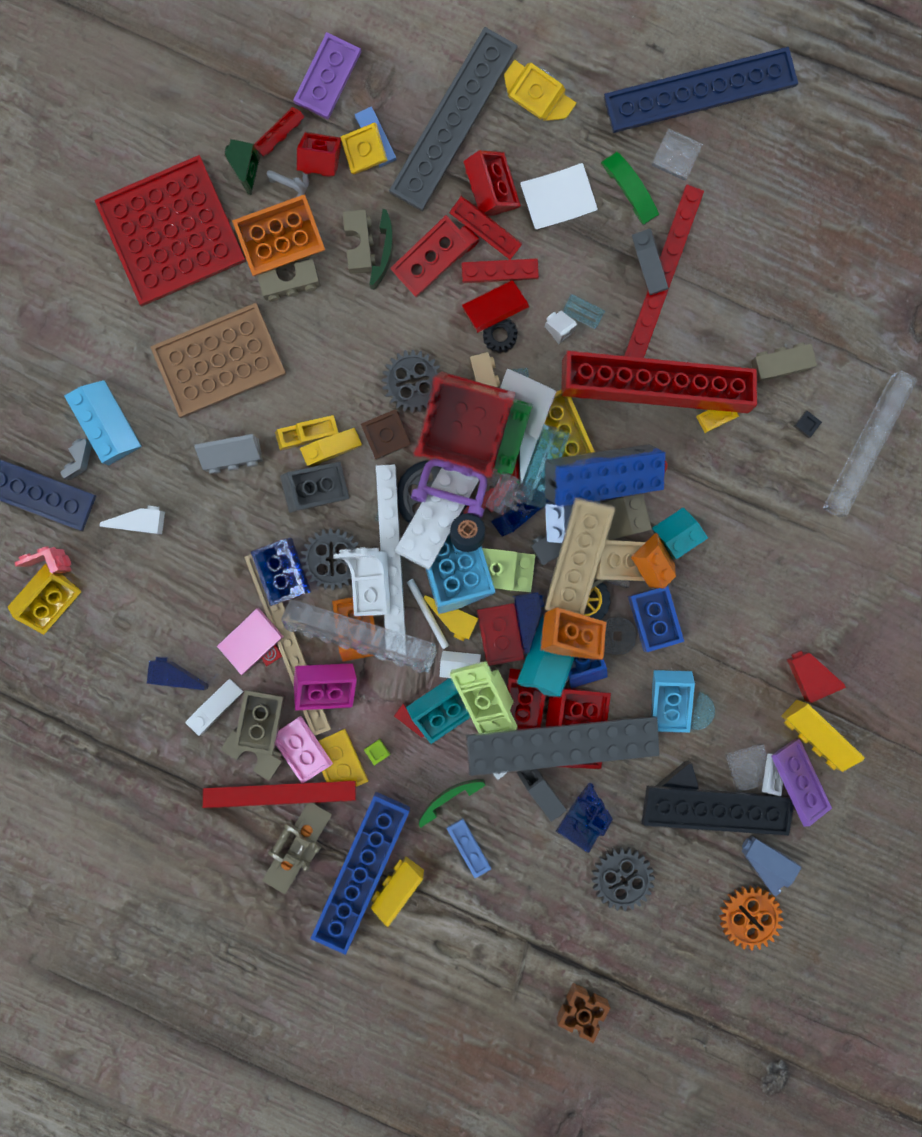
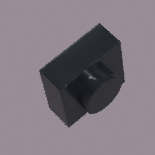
(807, 424)

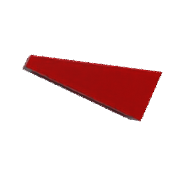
(403, 716)

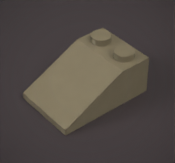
(629, 516)
(259, 722)

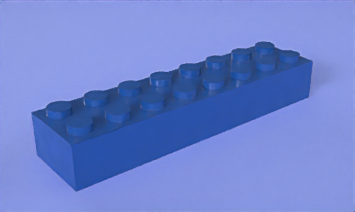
(360, 873)

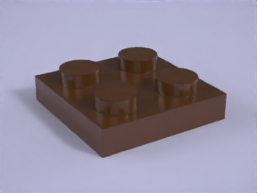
(385, 434)

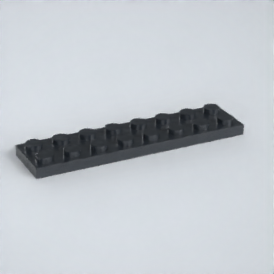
(717, 810)

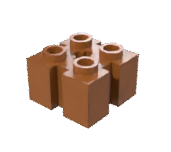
(587, 1022)

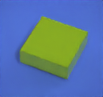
(377, 751)

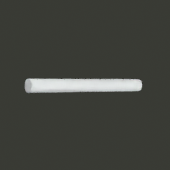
(427, 613)

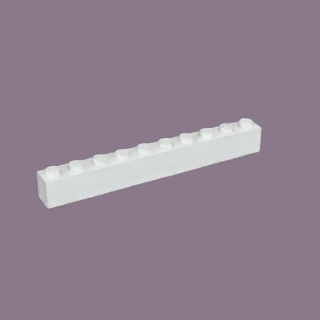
(389, 538)

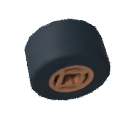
(467, 540)

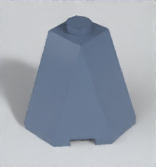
(770, 864)

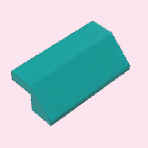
(544, 669)

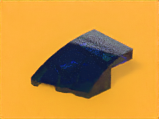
(585, 820)

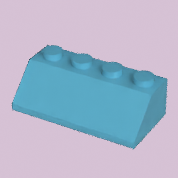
(103, 421)

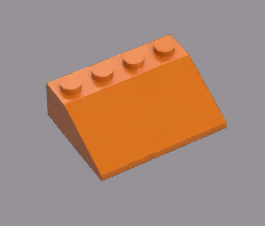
(278, 235)

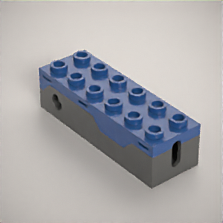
(604, 474)

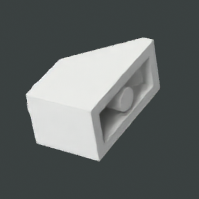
(560, 326)

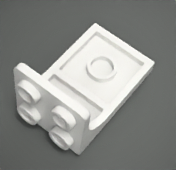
(369, 580)

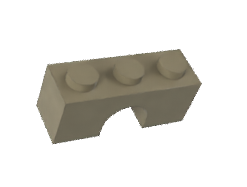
(357, 224)
(305, 279)
(266, 764)

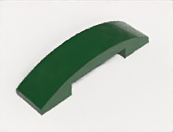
(379, 273)

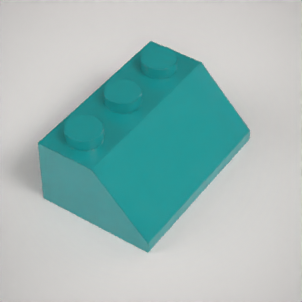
(438, 711)

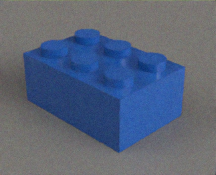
(655, 619)

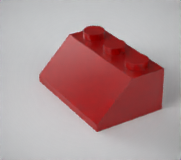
(491, 182)

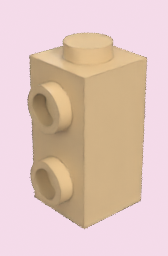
(482, 369)

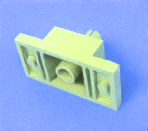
(510, 569)
(485, 697)

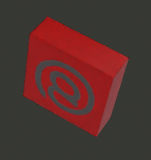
(271, 656)

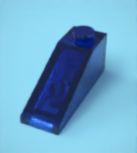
(514, 519)
(171, 674)

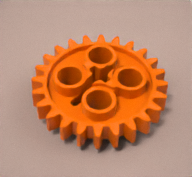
(738, 929)

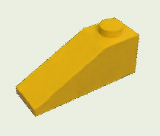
(330, 447)
(456, 620)

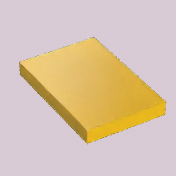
(345, 760)

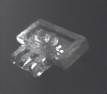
(505, 494)

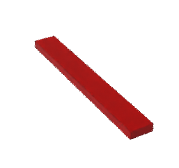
(279, 794)

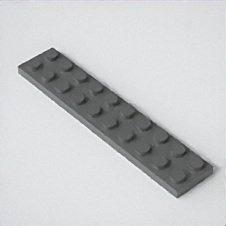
(453, 119)
(562, 745)

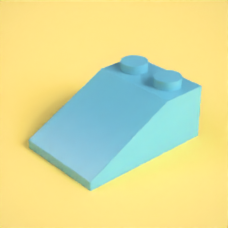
(673, 700)

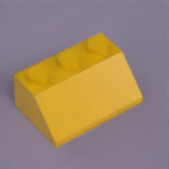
(43, 600)
(396, 890)

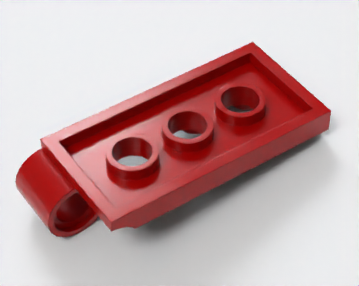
(460, 243)

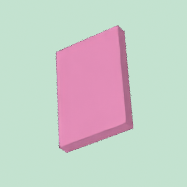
(250, 641)
(302, 750)

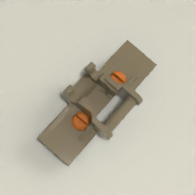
(301, 852)

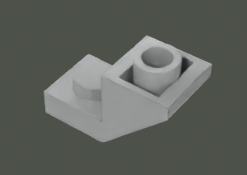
(81, 453)

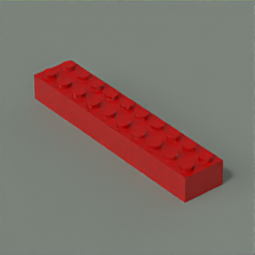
(658, 382)

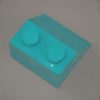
(680, 533)

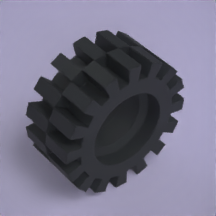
(501, 346)

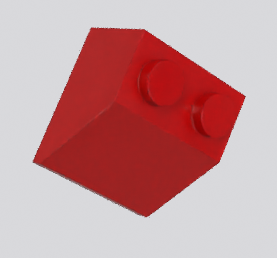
(318, 154)

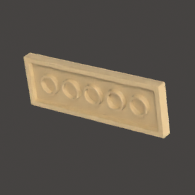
(579, 556)

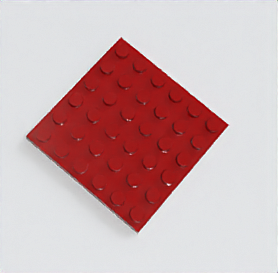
(170, 230)

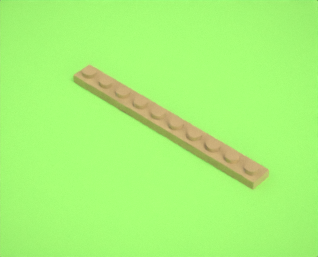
(289, 649)

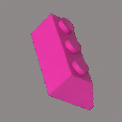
(324, 686)

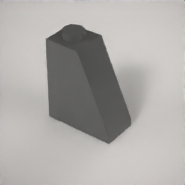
(542, 793)

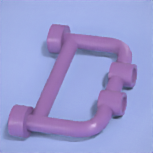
(421, 493)

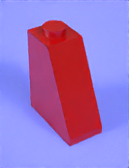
(813, 677)

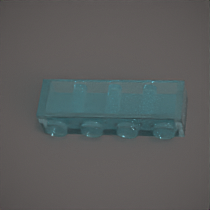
(548, 446)

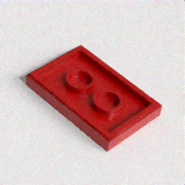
(495, 306)
(500, 634)

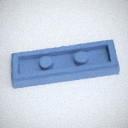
(368, 117)
(468, 848)

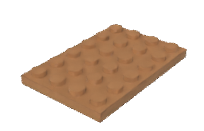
(218, 360)

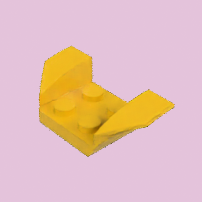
(537, 92)

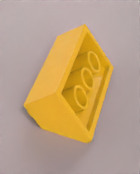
(565, 416)
(822, 736)

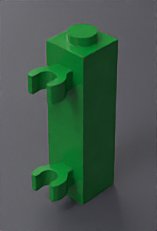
(513, 436)

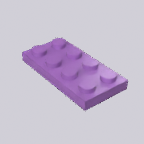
(327, 76)
(801, 782)

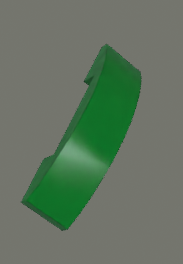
(631, 186)
(470, 786)

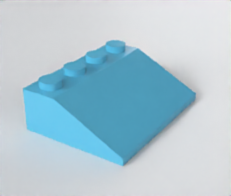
(459, 578)

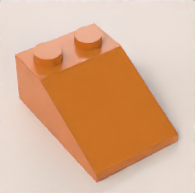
(346, 608)
(573, 634)

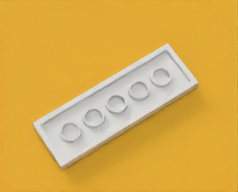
(434, 519)

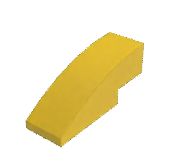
(306, 432)

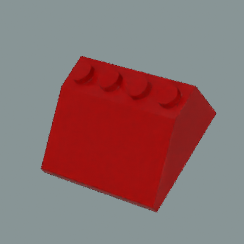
(578, 707)

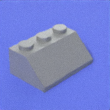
(229, 453)

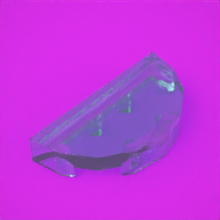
(703, 712)

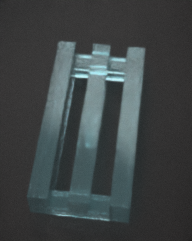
(586, 304)

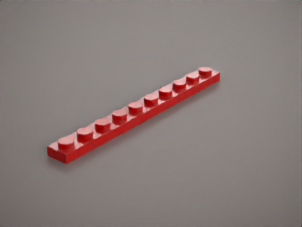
(669, 257)

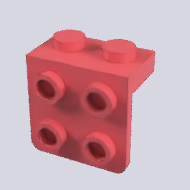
(55, 559)

